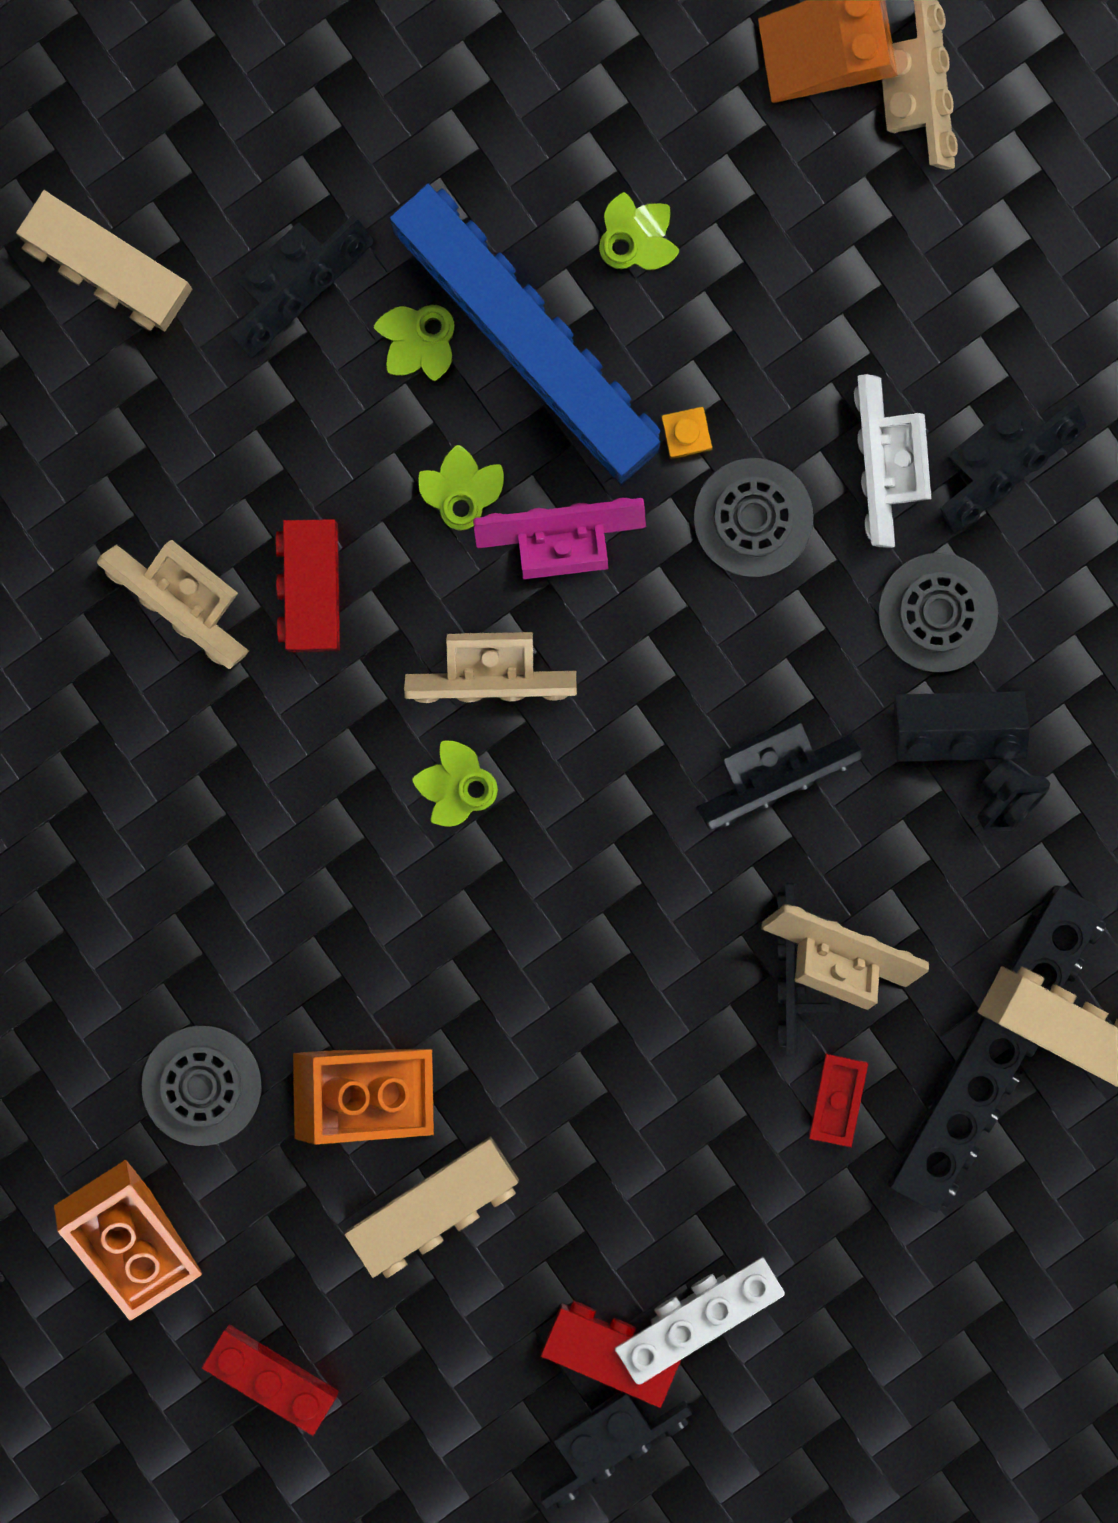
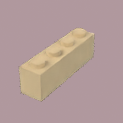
(103, 261)
(1054, 1021)
(433, 1207)

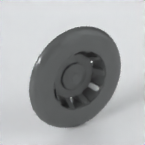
(753, 517)
(938, 612)
(201, 1085)

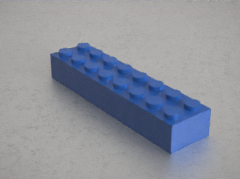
(524, 333)

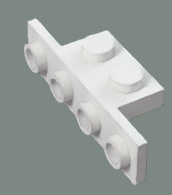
(893, 460)
(698, 1318)

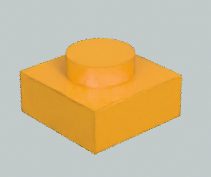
(686, 432)

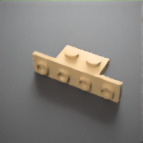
(920, 90)
(181, 593)
(490, 667)
(841, 959)

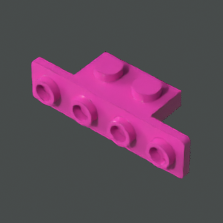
(561, 538)

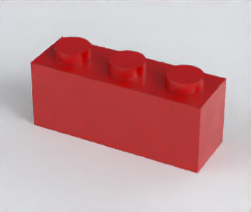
(309, 585)
(588, 1347)
(270, 1379)

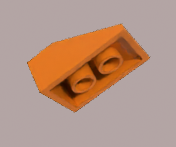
(826, 46)
(362, 1095)
(126, 1240)

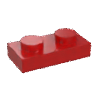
(838, 1100)

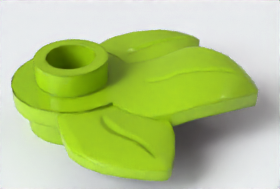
(642, 232)
(413, 345)
(461, 482)
(449, 785)

